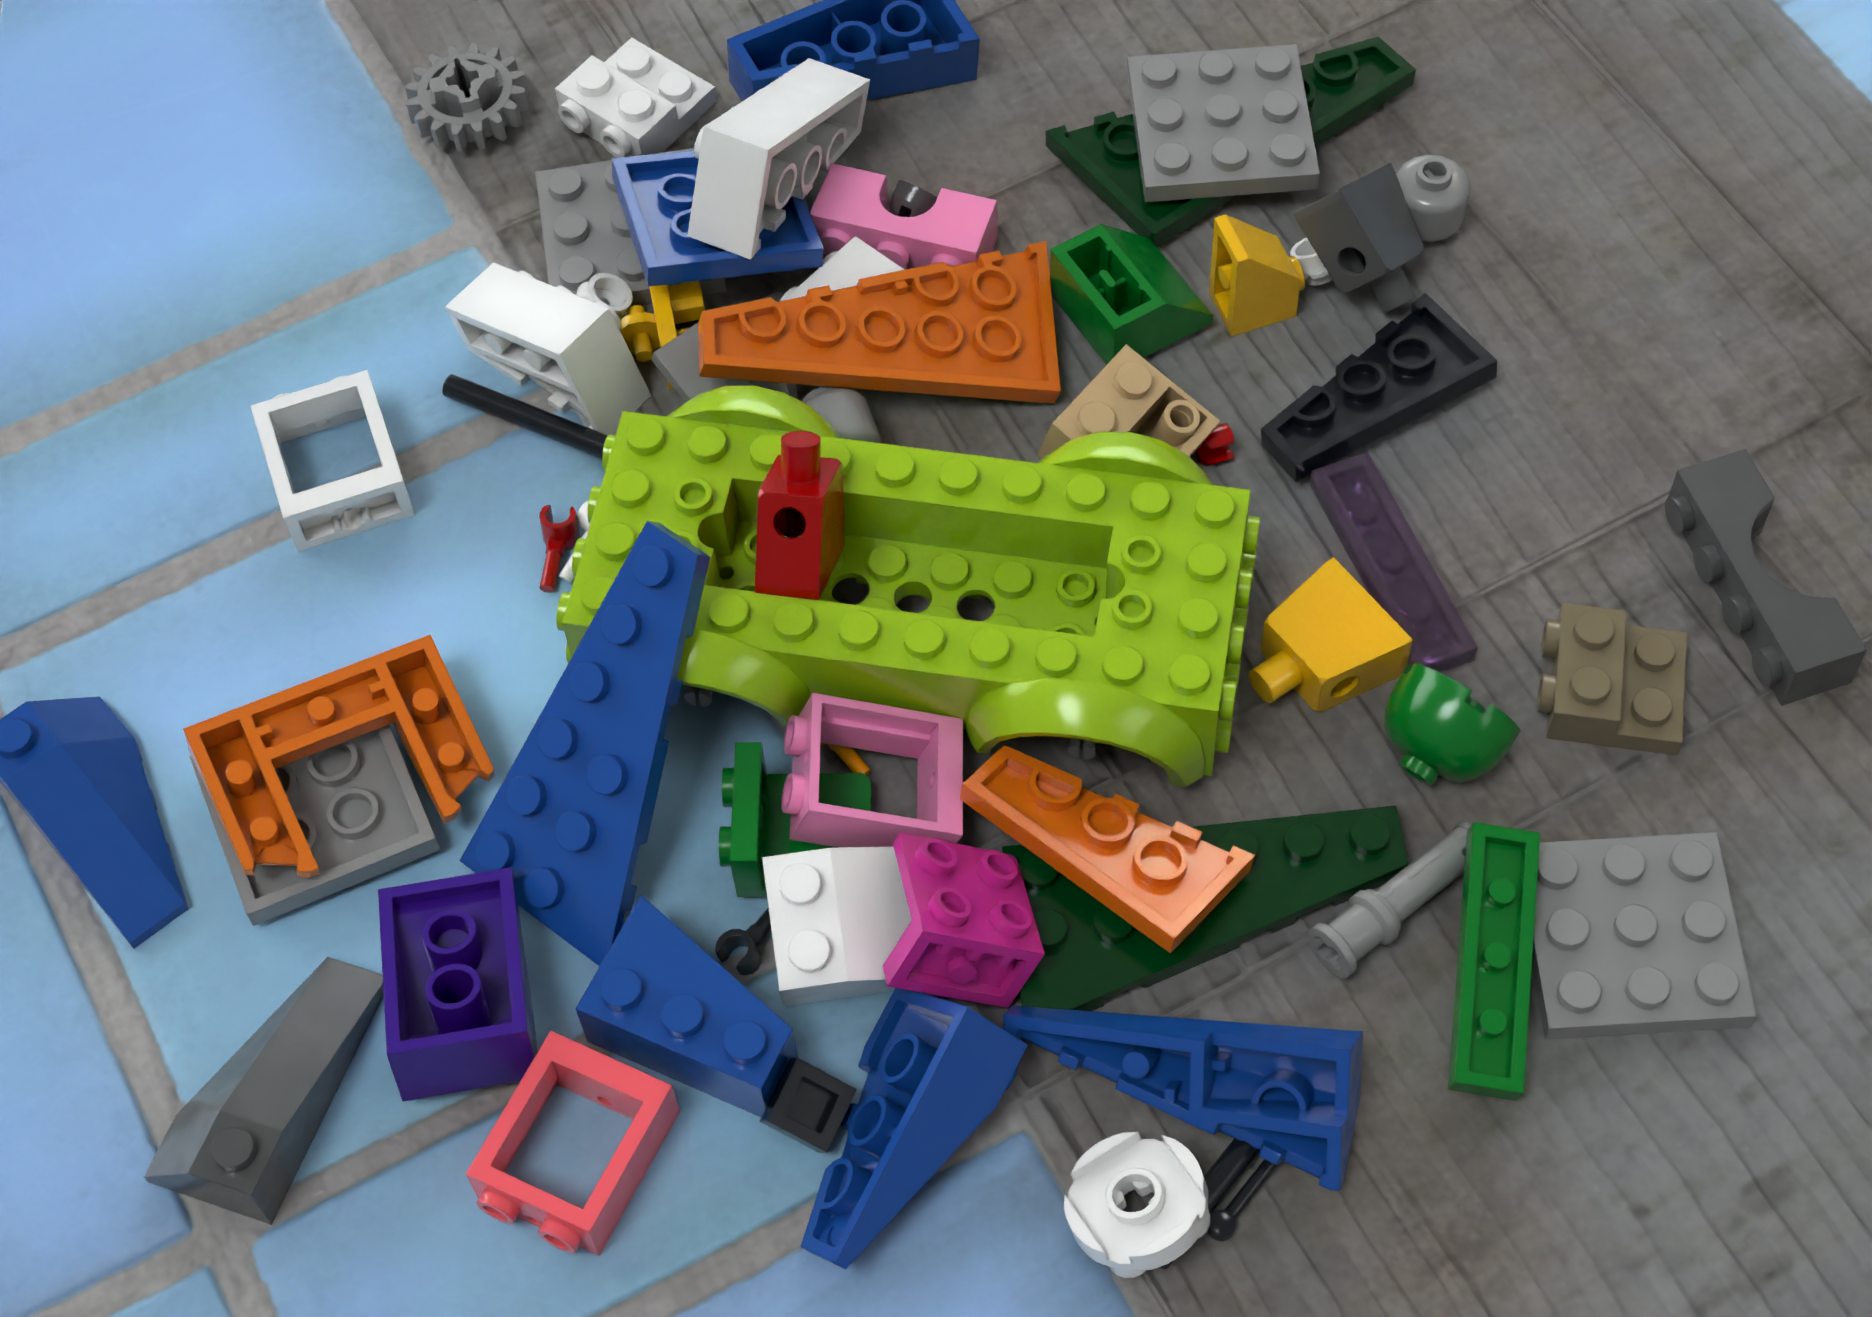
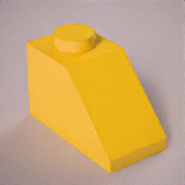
(1252, 276)

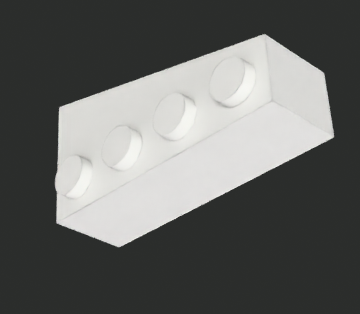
(771, 151)

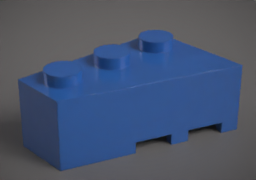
(684, 1014)

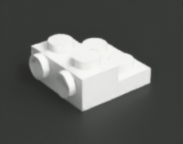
(633, 100)

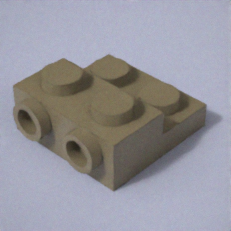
(1613, 681)

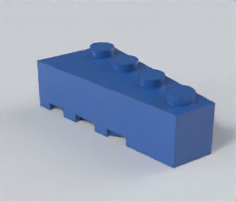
(891, 42)

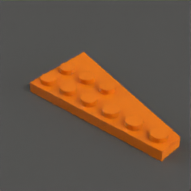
(913, 330)

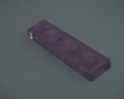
(1392, 561)

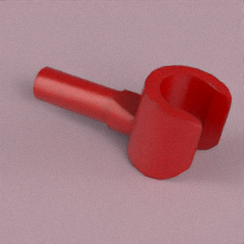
(1216, 446)
(557, 539)

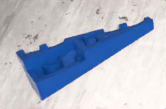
(1261, 1083)

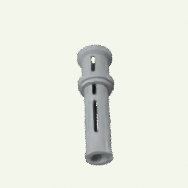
(1378, 914)

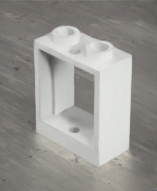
(319, 512)

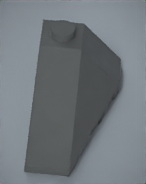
(262, 1109)

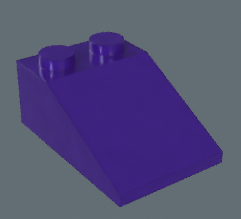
(455, 984)

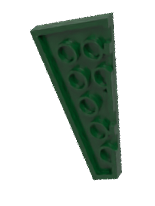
(1338, 90)
(1295, 870)

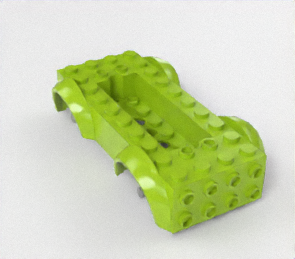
(1104, 563)

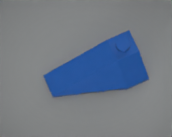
(90, 799)
(927, 1089)

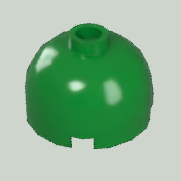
(1444, 728)

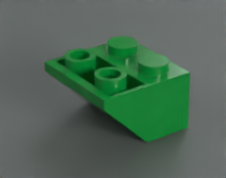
(1123, 292)

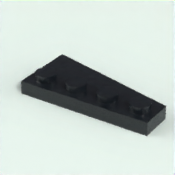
(1392, 383)

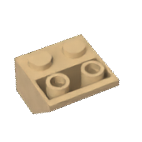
(1135, 399)

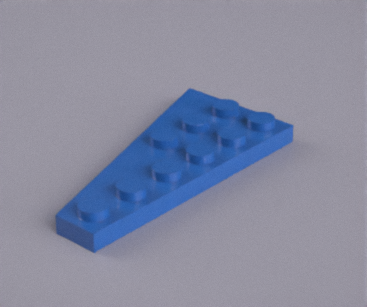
(597, 753)

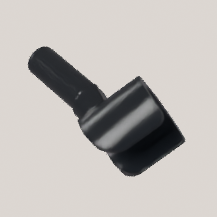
(750, 938)

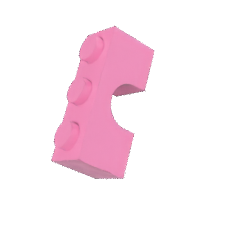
(857, 205)

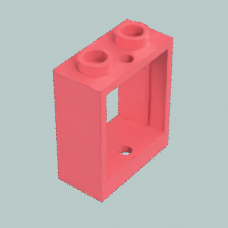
(605, 1082)

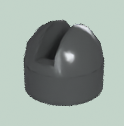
(910, 199)

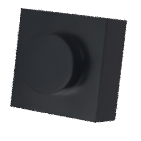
(808, 1105)

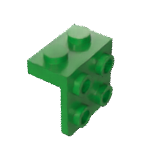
(757, 816)

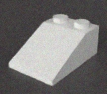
(834, 920)

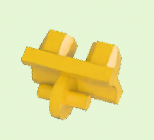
(671, 306)

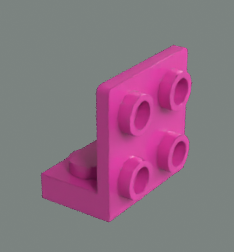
(968, 924)

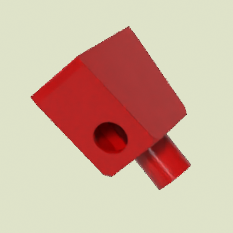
(799, 520)

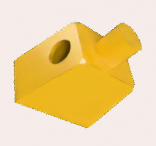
(1329, 642)

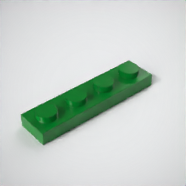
(1494, 962)

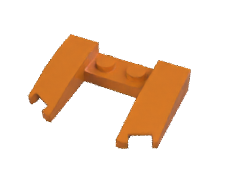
(246, 745)

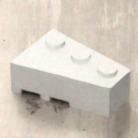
(553, 340)

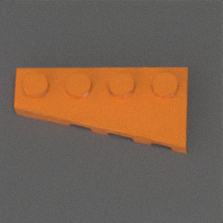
(1132, 864)

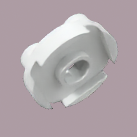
(1142, 1238)

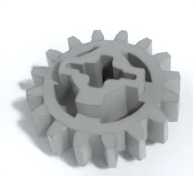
(440, 103)

